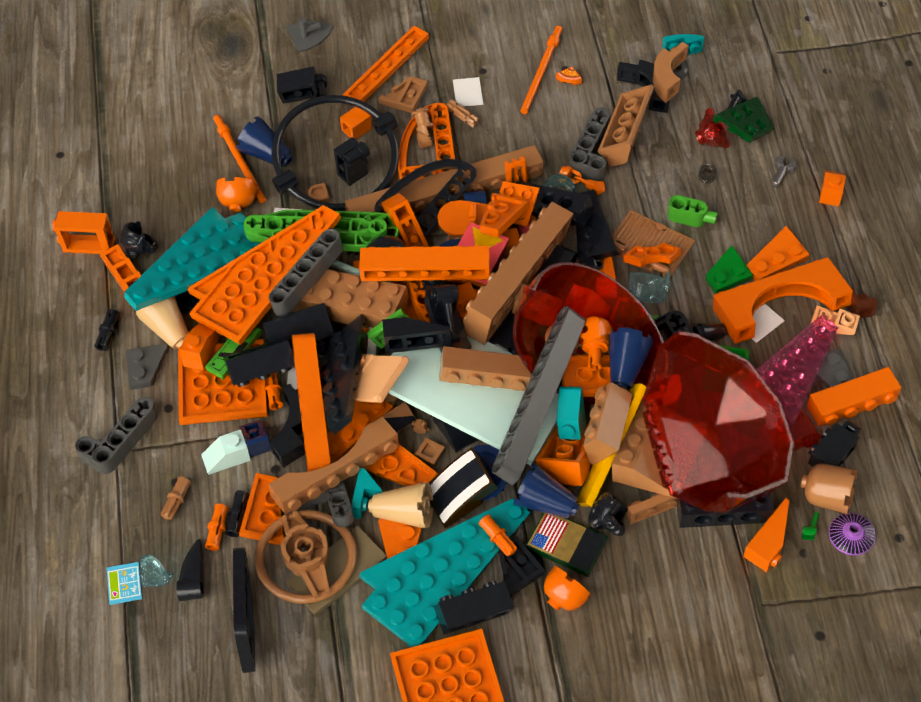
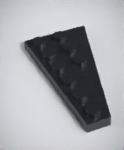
(338, 364)

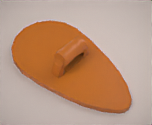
(458, 215)

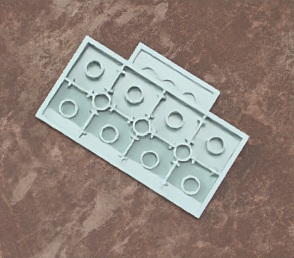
(470, 408)

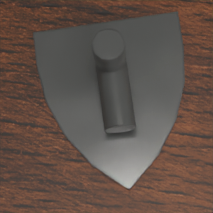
(308, 33)

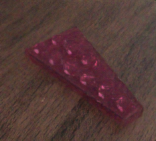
(796, 365)

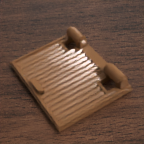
(645, 232)

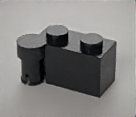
(299, 83)
(351, 160)

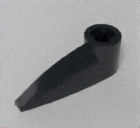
(191, 575)

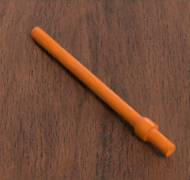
(552, 43)
(225, 132)

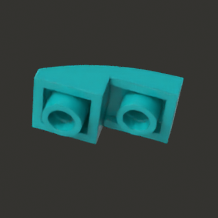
(694, 42)

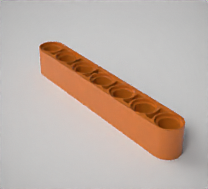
(311, 401)

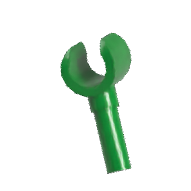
(809, 532)

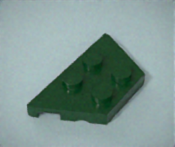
(746, 120)

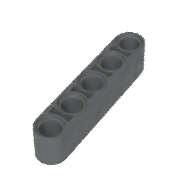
(306, 272)

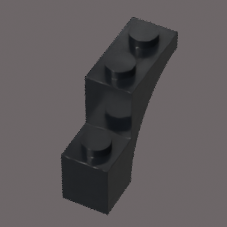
(289, 442)

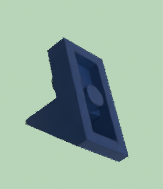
(255, 438)

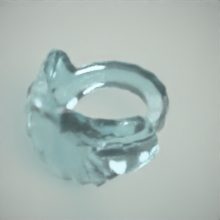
(560, 180)
(153, 572)

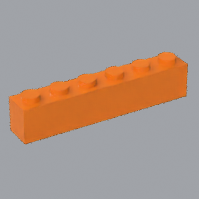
(424, 263)

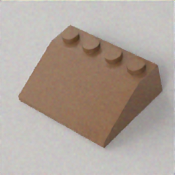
(635, 460)

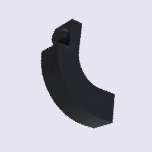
(642, 75)

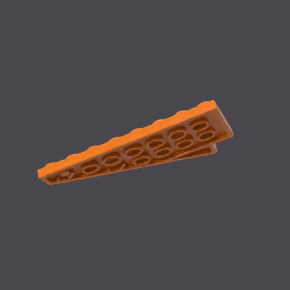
(239, 292)

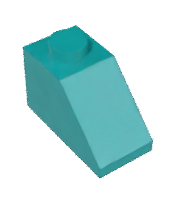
(571, 413)

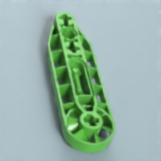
(354, 227)

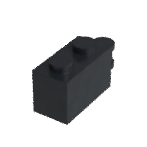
(835, 445)

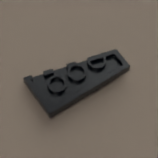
(595, 237)

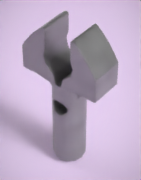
(782, 170)

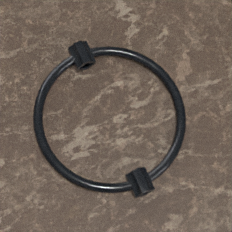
(382, 124)

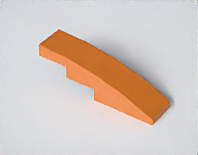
(120, 267)

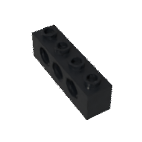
(574, 202)
(750, 513)

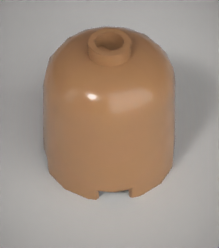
(830, 487)

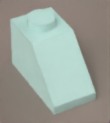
(226, 452)

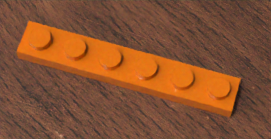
(387, 64)

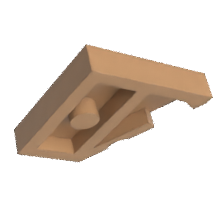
(405, 95)

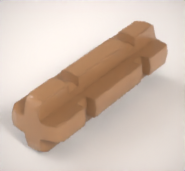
(462, 113)

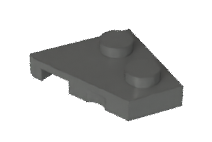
(833, 369)

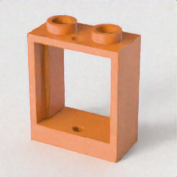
(83, 222)

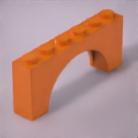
(813, 280)

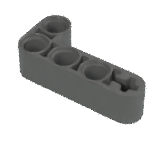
(583, 156)
(141, 415)

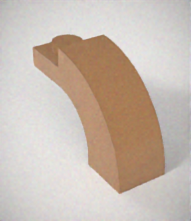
(664, 80)

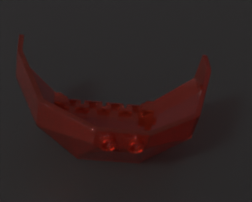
(714, 425)

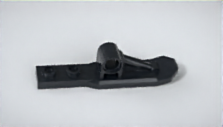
(442, 309)

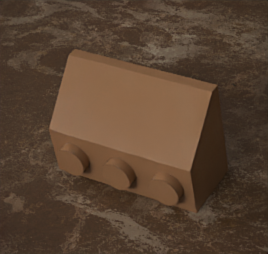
(606, 422)

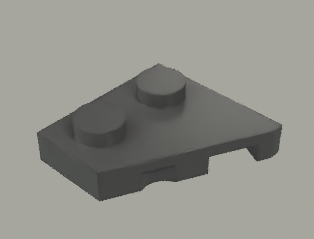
(144, 364)

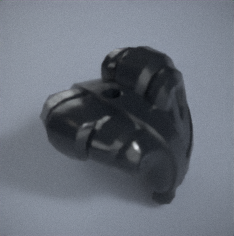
(134, 242)
(607, 514)

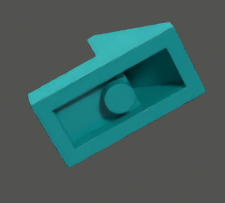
(364, 491)

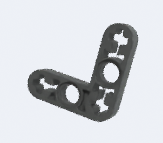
(332, 495)

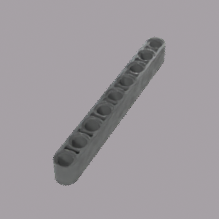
(538, 396)

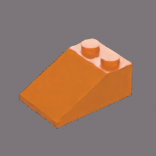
(565, 459)

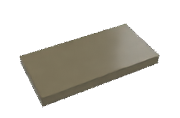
(367, 556)

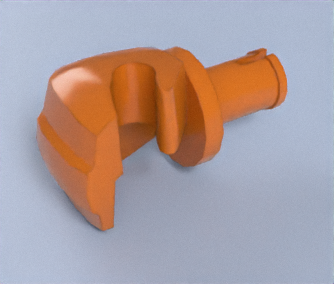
(595, 340)

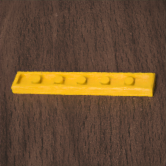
(600, 470)

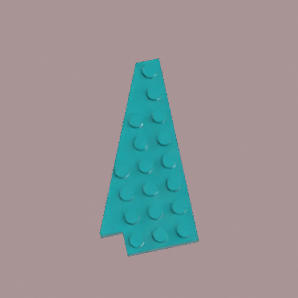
(444, 565)

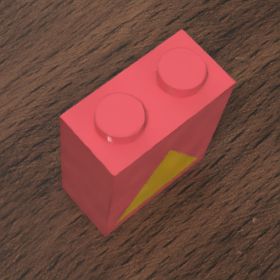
(496, 245)

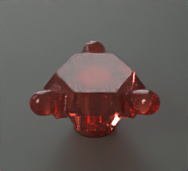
(710, 132)

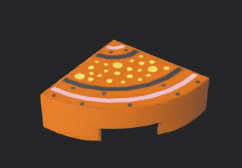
(569, 76)

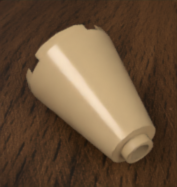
(166, 321)
(404, 505)

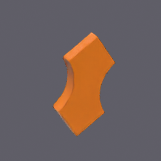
(661, 253)

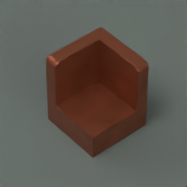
(862, 305)

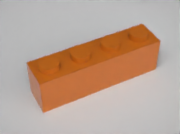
(854, 397)

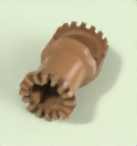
(423, 123)

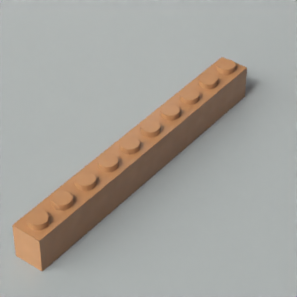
(489, 176)

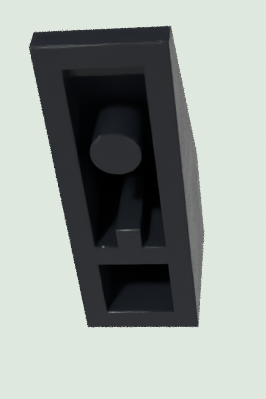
(412, 334)

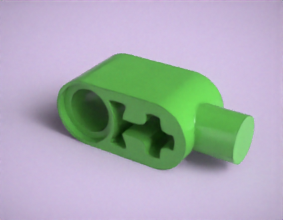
(690, 211)

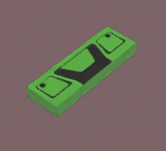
(217, 365)

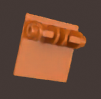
(521, 192)

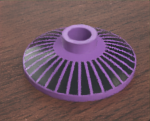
(850, 542)

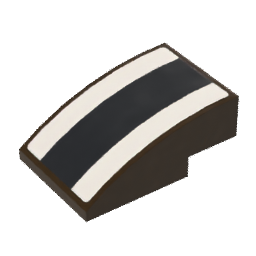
(461, 487)

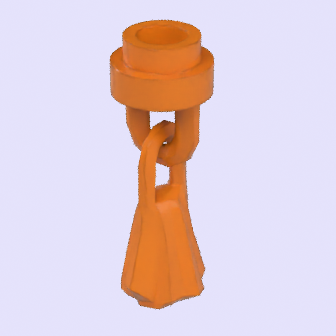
(598, 186)

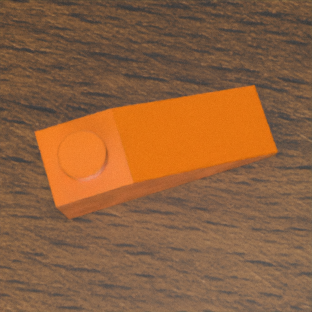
(404, 219)
(198, 346)
(767, 544)

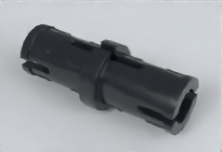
(107, 330)
(237, 513)

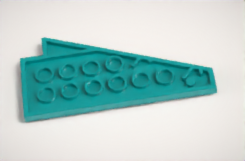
(199, 252)

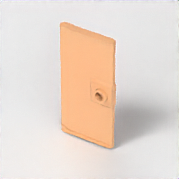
(377, 376)

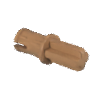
(175, 498)

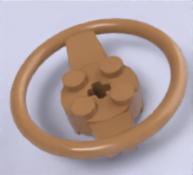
(309, 563)

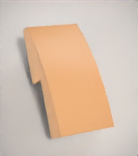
(844, 320)

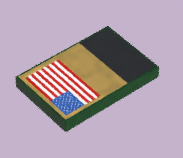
(567, 543)

